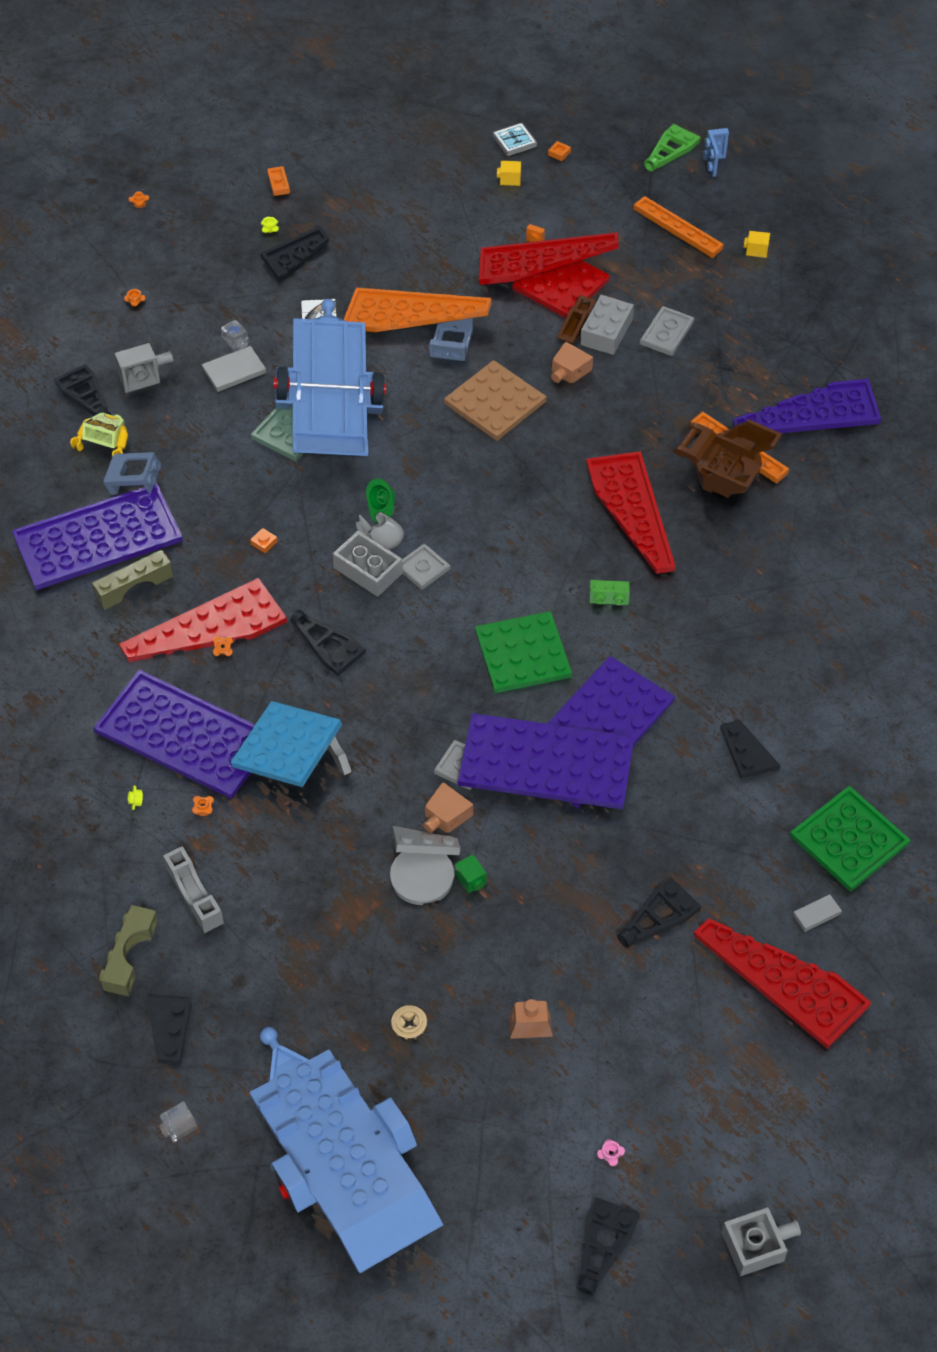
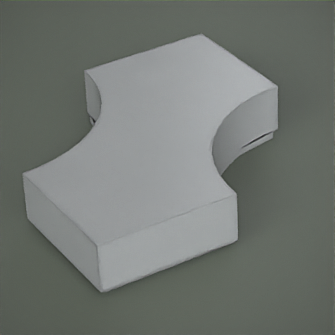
(339, 757)

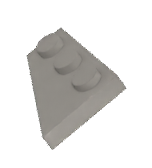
(417, 841)

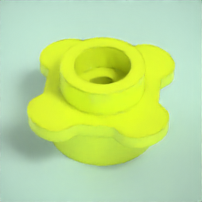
(269, 225)
(135, 797)

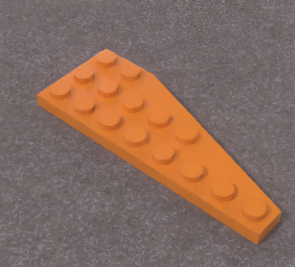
(402, 309)

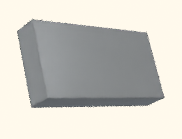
(817, 913)

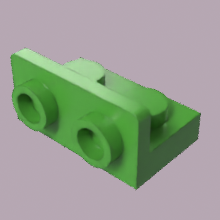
(609, 592)

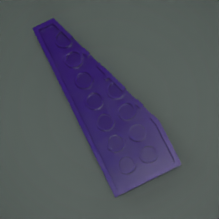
(831, 407)

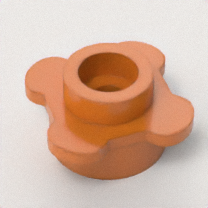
(139, 199)
(134, 297)
(222, 641)
(202, 810)

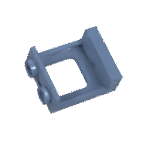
(450, 349)
(117, 468)

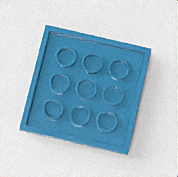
(286, 743)

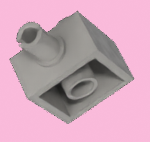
(139, 366)
(757, 1241)

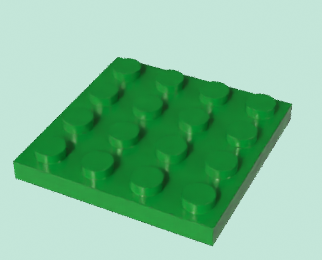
(522, 652)
(850, 838)

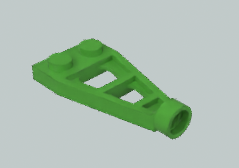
(678, 135)

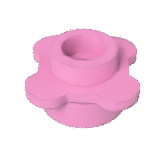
(610, 1145)

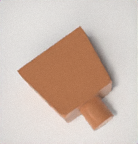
(570, 364)
(446, 810)
(530, 1020)

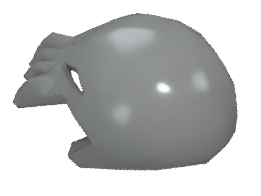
(386, 533)

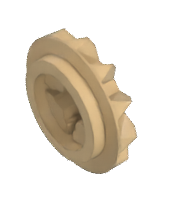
(409, 1013)

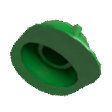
(380, 498)

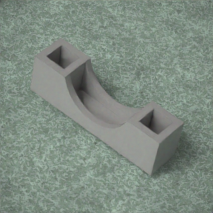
(186, 879)

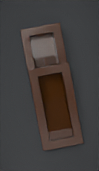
(576, 319)

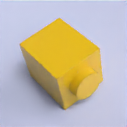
(509, 173)
(757, 244)

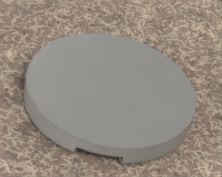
(422, 877)

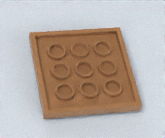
(495, 400)

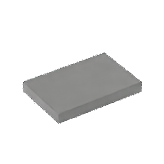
(667, 331)
(233, 368)

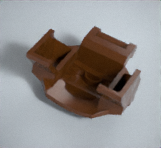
(728, 459)

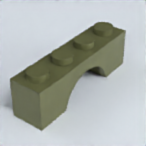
(113, 587)
(137, 927)

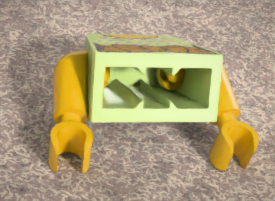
(103, 430)

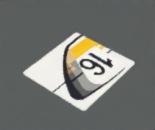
(312, 309)

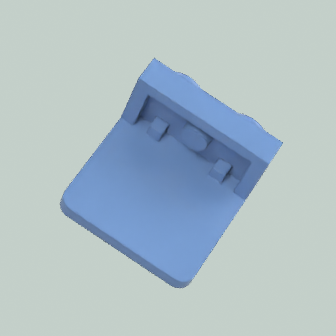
(716, 148)

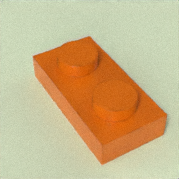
(278, 181)

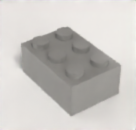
(607, 324)
(367, 563)

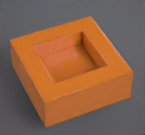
(559, 151)
(535, 233)
(264, 540)

